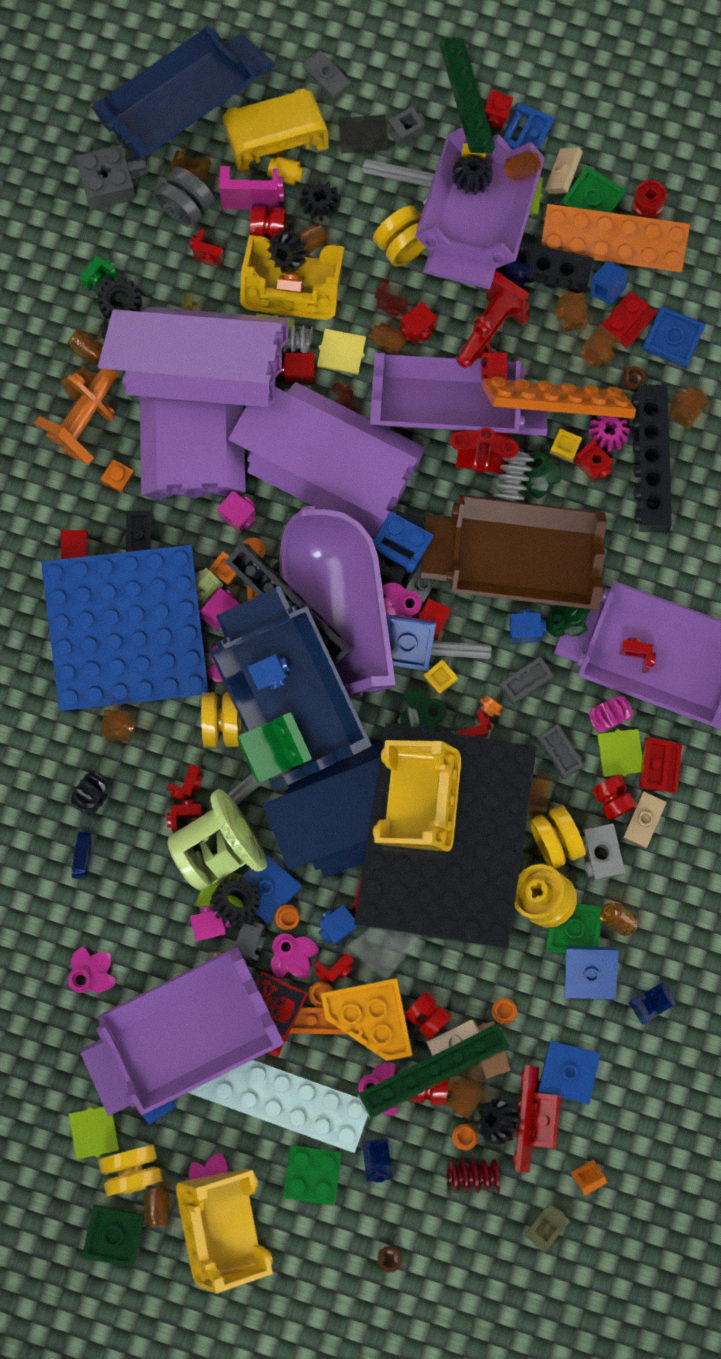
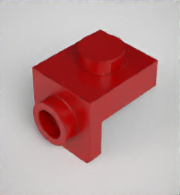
(206, 253)
(635, 648)
(481, 730)
(192, 781)
(187, 810)
(340, 969)

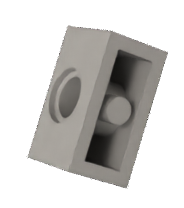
(605, 838)

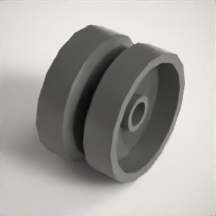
(183, 197)

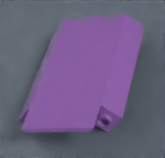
(480, 231)
(196, 354)
(444, 397)
(189, 448)
(327, 455)
(685, 646)
(180, 1035)

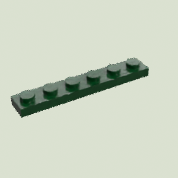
(467, 96)
(433, 1071)

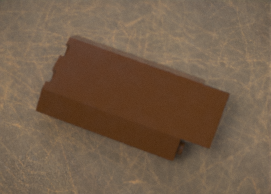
(518, 551)

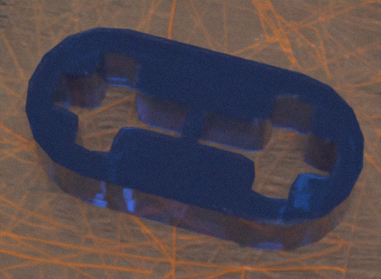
(81, 855)

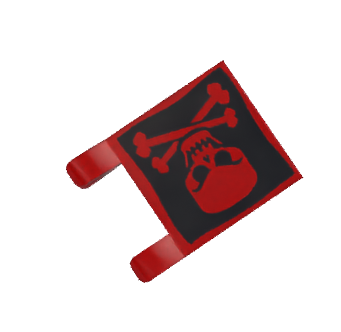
(282, 1003)

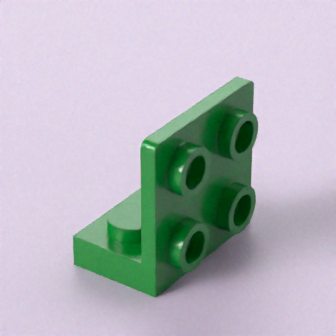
(274, 747)

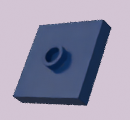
(673, 337)
(410, 641)
(274, 886)
(590, 972)
(569, 1072)

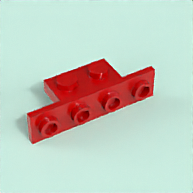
(538, 1119)

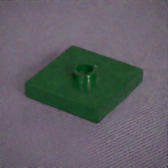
(113, 1236)

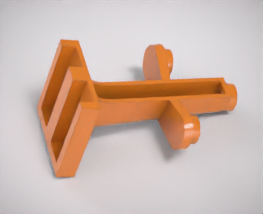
(70, 429)

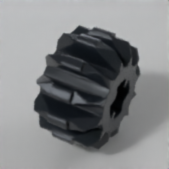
(472, 174)
(320, 200)
(287, 251)
(91, 793)
(498, 1121)

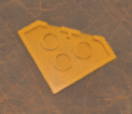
(371, 1016)

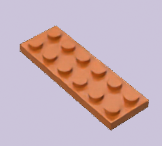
(616, 237)
(558, 398)

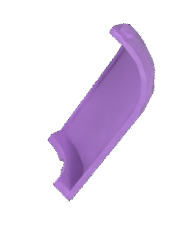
(338, 574)

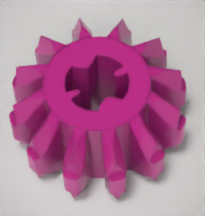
(606, 440)
(610, 713)

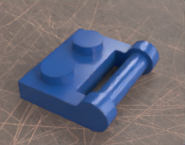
(535, 129)
(404, 535)

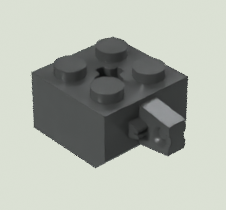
(120, 174)

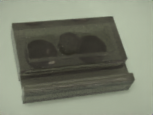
(363, 134)

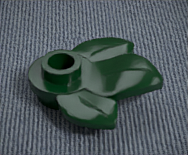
(541, 476)
(567, 621)
(418, 710)

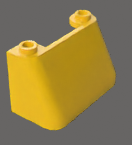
(274, 127)
(320, 286)
(420, 795)
(222, 1230)

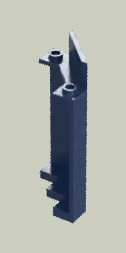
(180, 90)
(310, 692)
(327, 814)

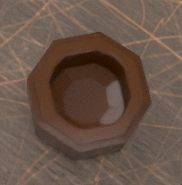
(633, 377)
(389, 1259)

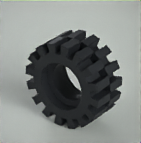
(118, 286)
(227, 909)

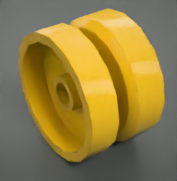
(398, 236)
(219, 720)
(557, 837)
(545, 896)
(130, 1171)

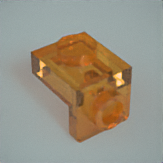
(196, 166)
(538, 796)

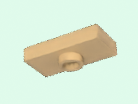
(563, 170)
(644, 820)
(452, 1037)

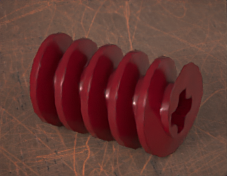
(473, 1175)

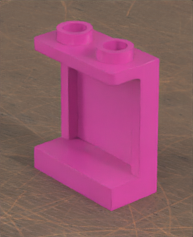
(248, 193)

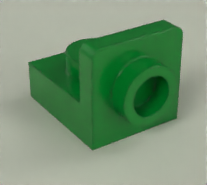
(94, 273)

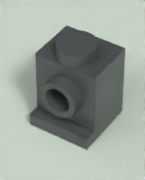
(406, 119)
(250, 940)

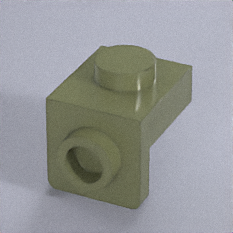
(547, 1227)

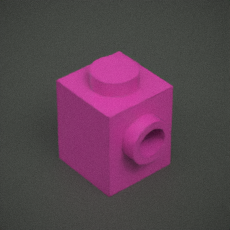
(237, 512)
(219, 603)
(207, 925)

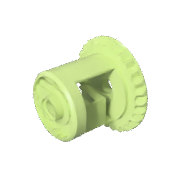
(235, 844)

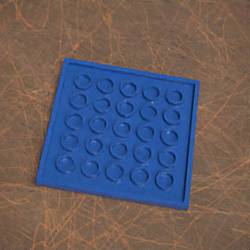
(125, 627)

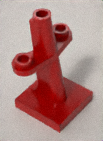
(505, 300)
(483, 450)

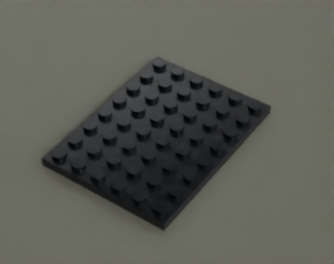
(472, 887)

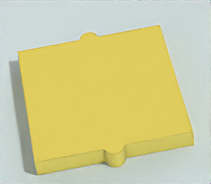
(341, 351)

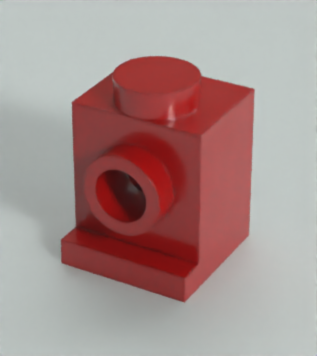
(494, 365)
(588, 467)

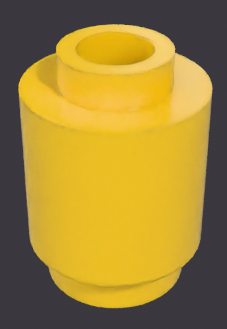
(287, 168)

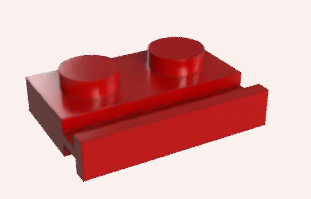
(629, 319)
(660, 765)

